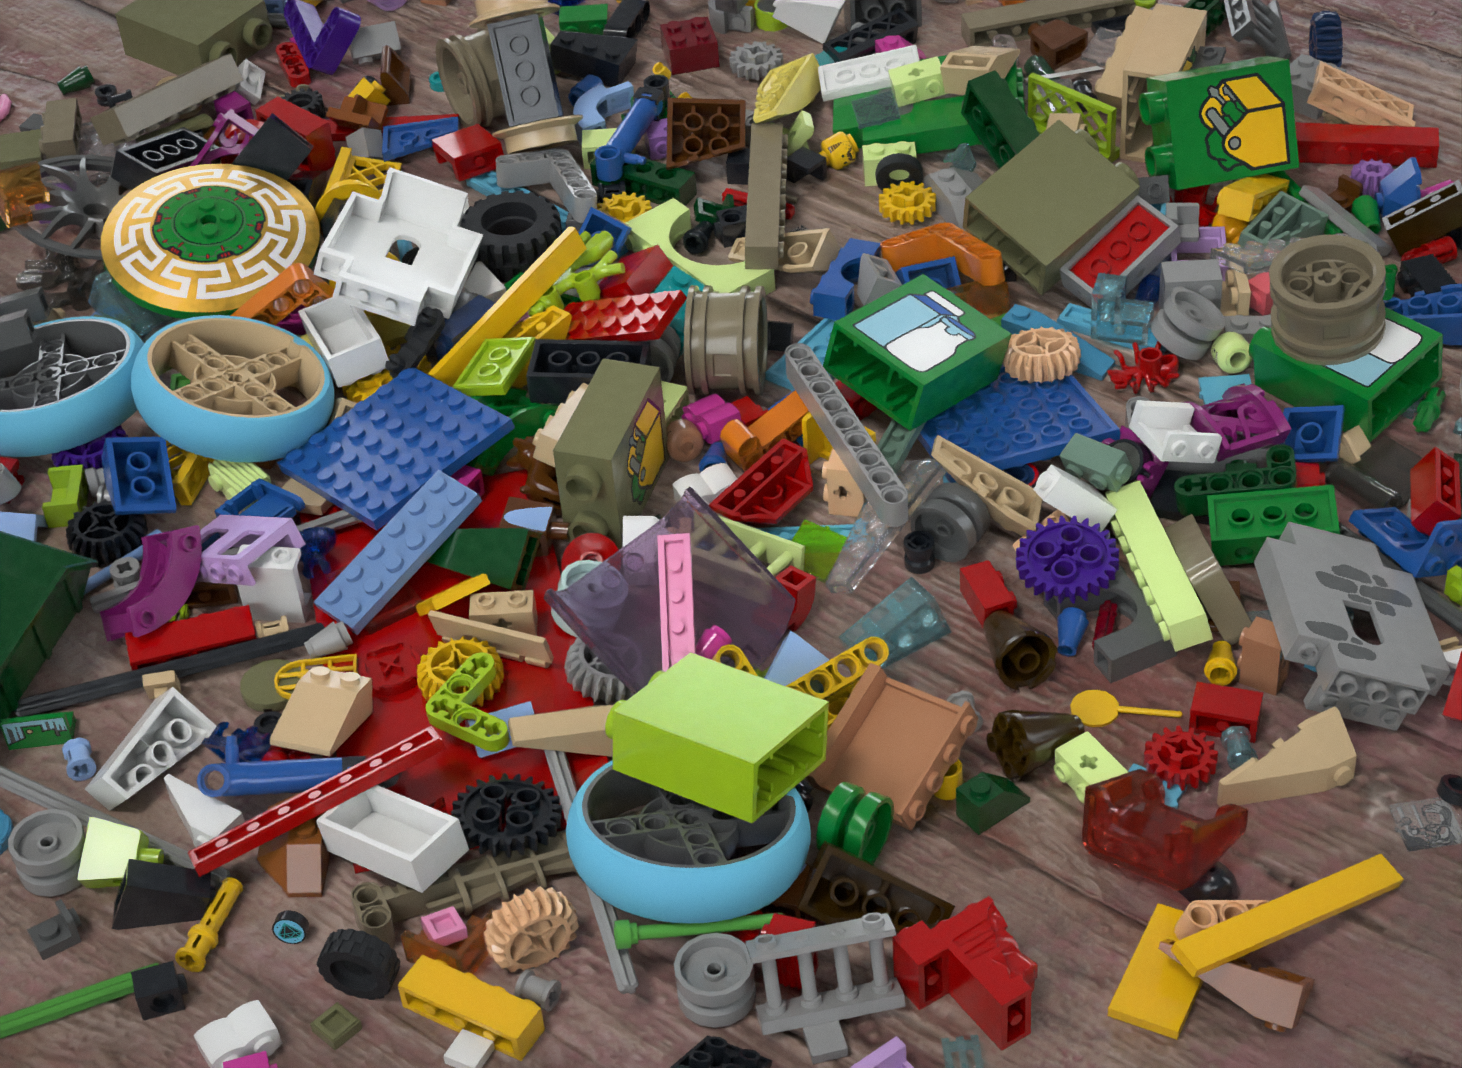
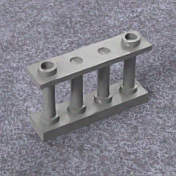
(832, 1005)

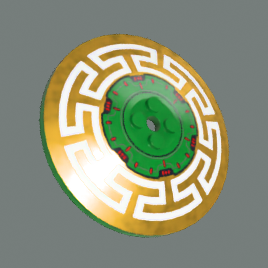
(188, 269)

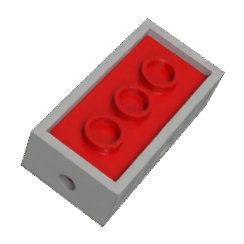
(1125, 246)

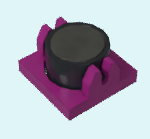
(1145, 464)

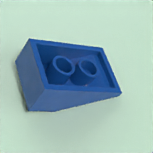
(138, 475)

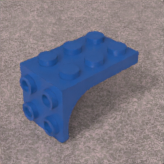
(1412, 550)

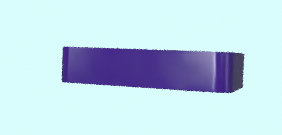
(321, 44)

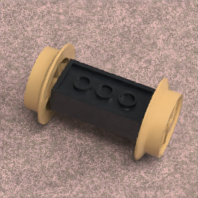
(526, 74)

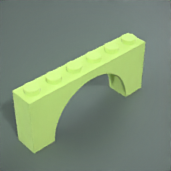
(666, 226)

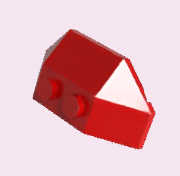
(768, 487)

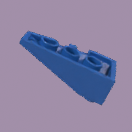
(1436, 310)

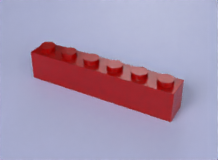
(1353, 143)

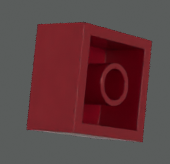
(689, 45)

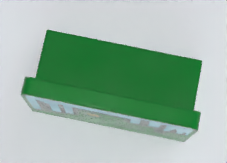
(38, 730)

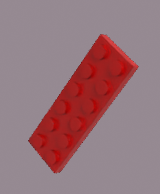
(624, 318)

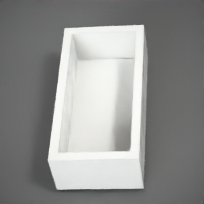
(344, 340)
(394, 836)

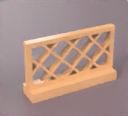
(1340, 99)

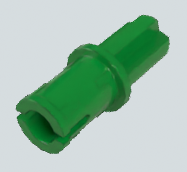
(1429, 410)

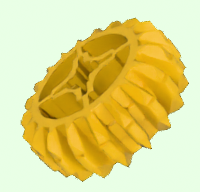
(445, 659)

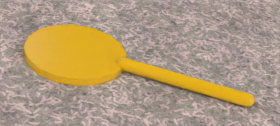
(1100, 708)

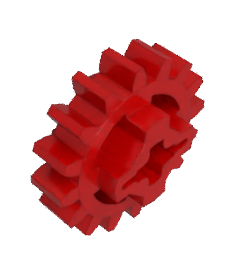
(1181, 757)

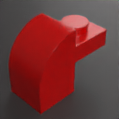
(802, 588)

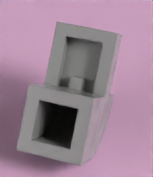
(725, 21)

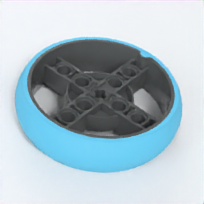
(66, 385)
(676, 852)

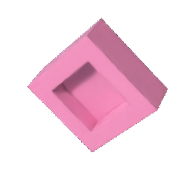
(444, 927)

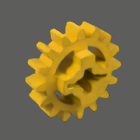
(907, 202)
(624, 207)

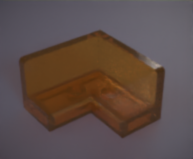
(20, 188)
(462, 955)

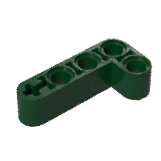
(1280, 473)

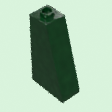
(499, 553)

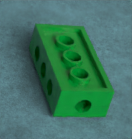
(1246, 519)

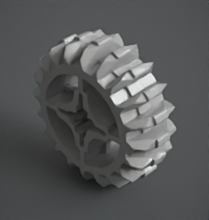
(592, 676)

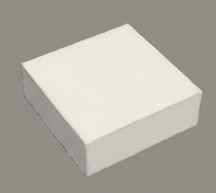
(469, 1050)

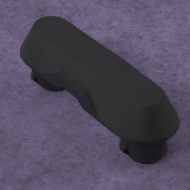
(428, 329)

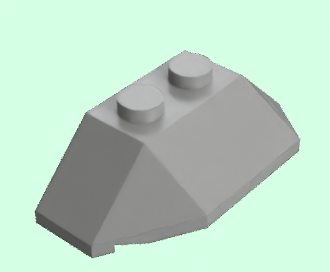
(951, 188)

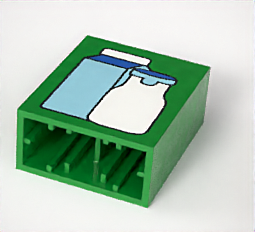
(916, 351)
(1370, 388)

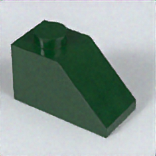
(987, 801)

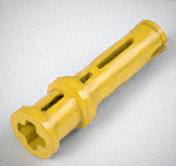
(204, 935)

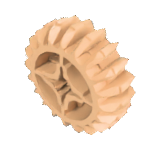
(1042, 355)
(531, 929)

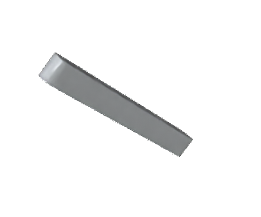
(847, 435)

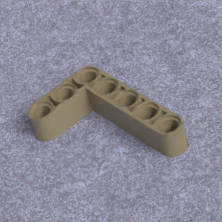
(1208, 578)

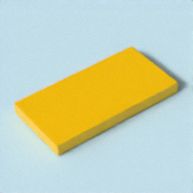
(1156, 988)

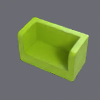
(68, 494)

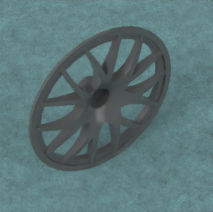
(82, 206)

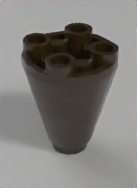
(1029, 738)

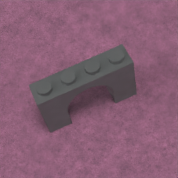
(18, 314)
(1131, 647)

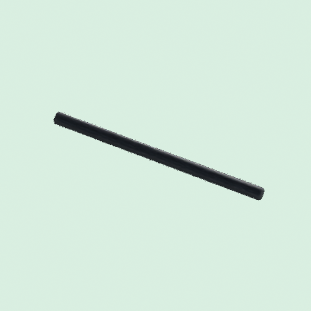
(183, 667)

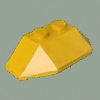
(544, 325)

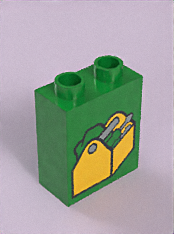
(1220, 122)

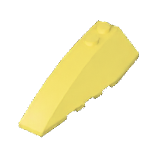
(787, 89)

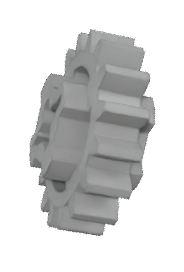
(755, 60)

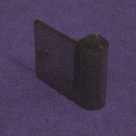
(1378, 478)

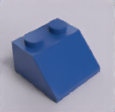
(941, 271)

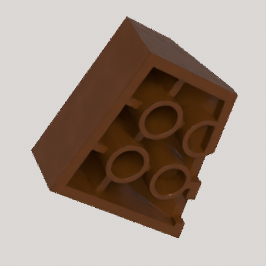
(703, 129)

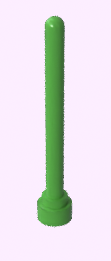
(629, 933)

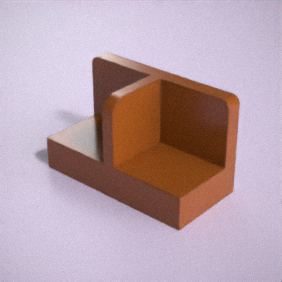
(358, 113)

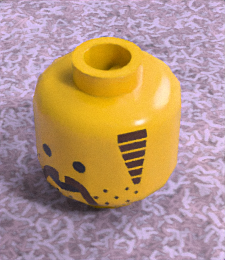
(839, 150)

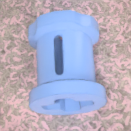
(80, 764)

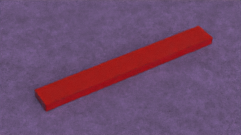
(315, 801)

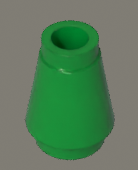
(1367, 212)

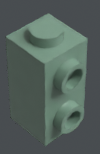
(1096, 462)

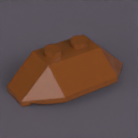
(297, 859)

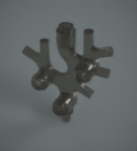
(63, 269)

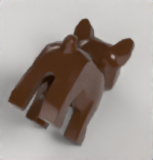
(541, 478)

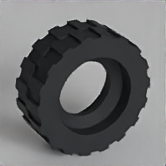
(358, 964)

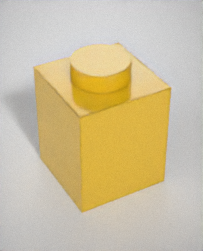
(371, 92)

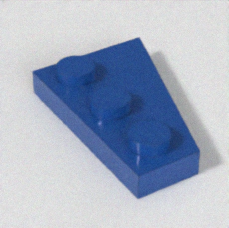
(415, 136)

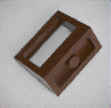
(395, 77)

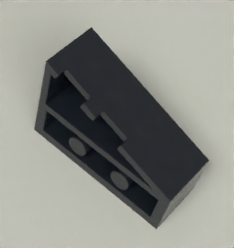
(595, 55)

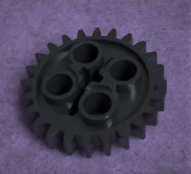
(529, 819)

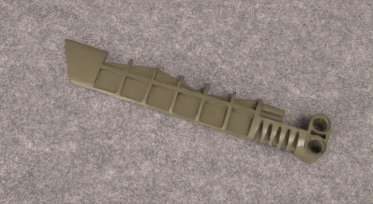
(461, 886)

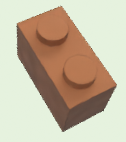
(1261, 658)

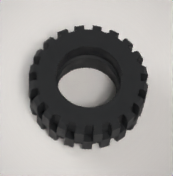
(514, 231)

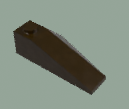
(849, 887)

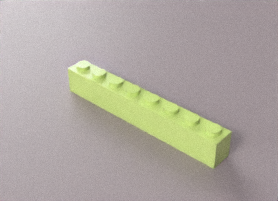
(1157, 568)

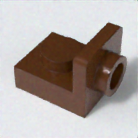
(1347, 192)

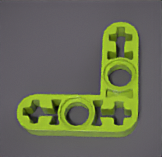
(459, 705)

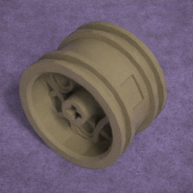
(470, 77)
(1327, 299)
(725, 340)

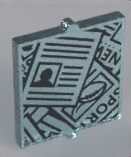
(875, 109)

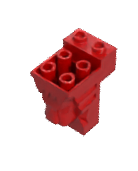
(975, 964)

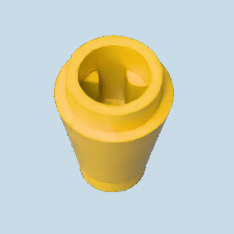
(1220, 664)

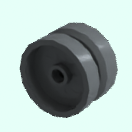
(954, 519)

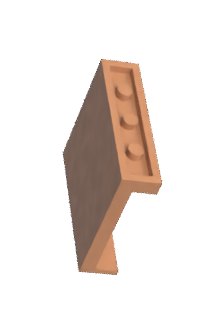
(894, 743)

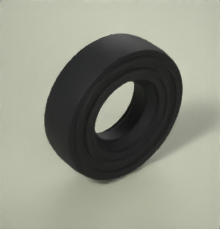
(898, 162)

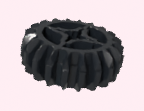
(103, 535)

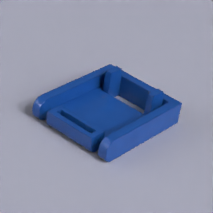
(271, 502)

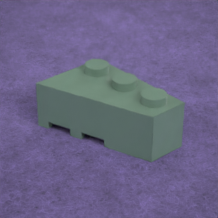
(1284, 219)

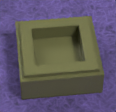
(336, 1026)

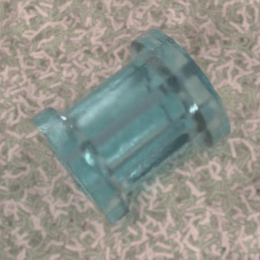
(1237, 743)

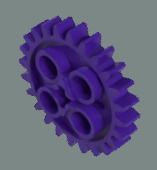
(1067, 559)

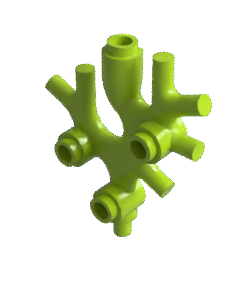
(585, 281)

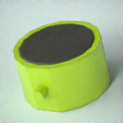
(763, 16)

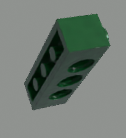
(654, 182)

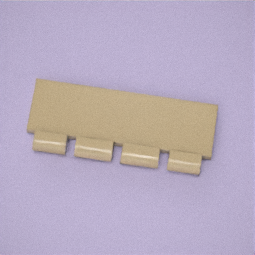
(508, 642)

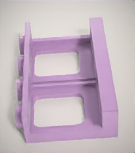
(236, 530)

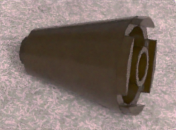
(1019, 650)

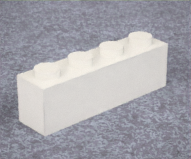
(153, 745)

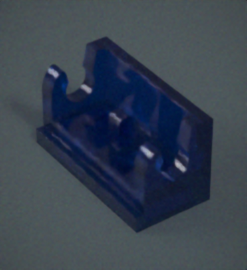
(251, 744)

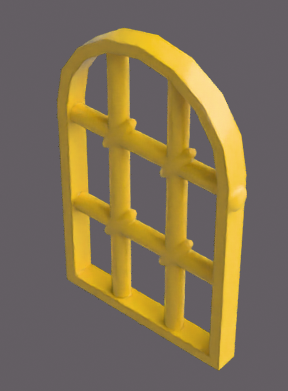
(308, 662)

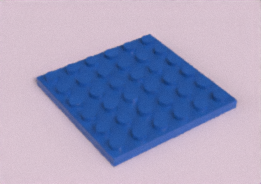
(1020, 421)
(393, 445)

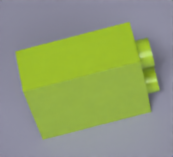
(719, 736)

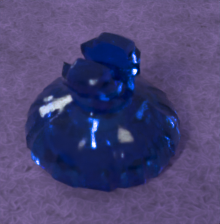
(318, 544)

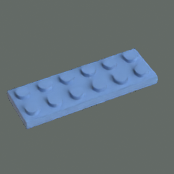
(397, 551)

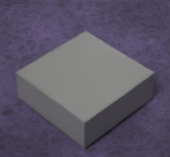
(825, 1041)

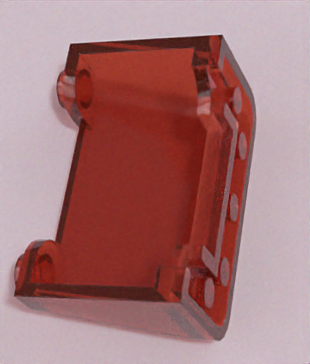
(1138, 832)

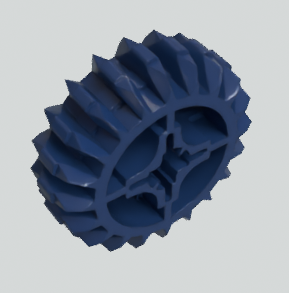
(1326, 37)

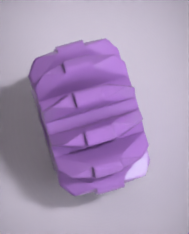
(1370, 175)

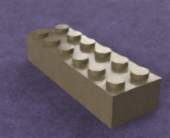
(167, 101)

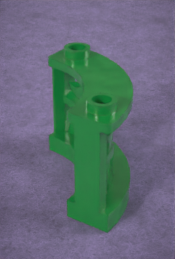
(526, 419)

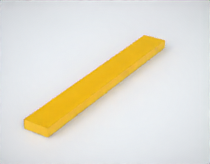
(512, 304)
(1286, 915)

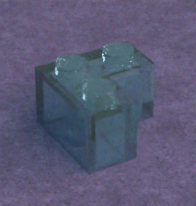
(1115, 316)

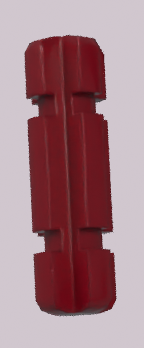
(1106, 620)

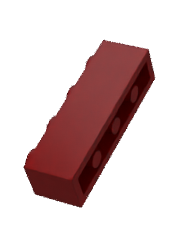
(191, 636)

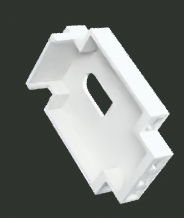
(408, 211)

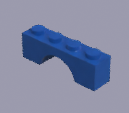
(835, 292)

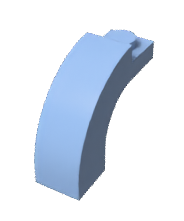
(599, 104)

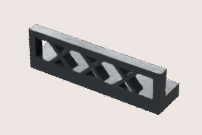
(907, 30)

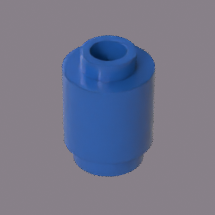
(583, 86)

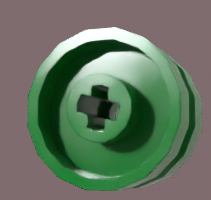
(856, 821)

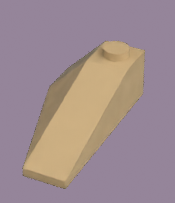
(803, 251)
(1006, 498)
(564, 730)
(1304, 764)

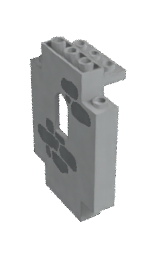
(1307, 585)

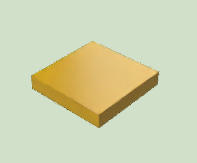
(452, 594)

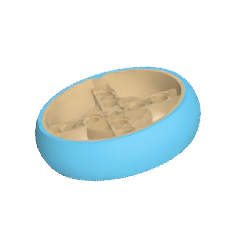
(232, 392)

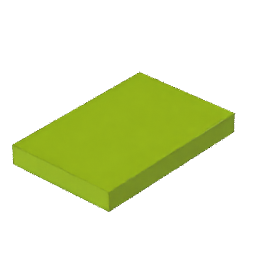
(495, 366)

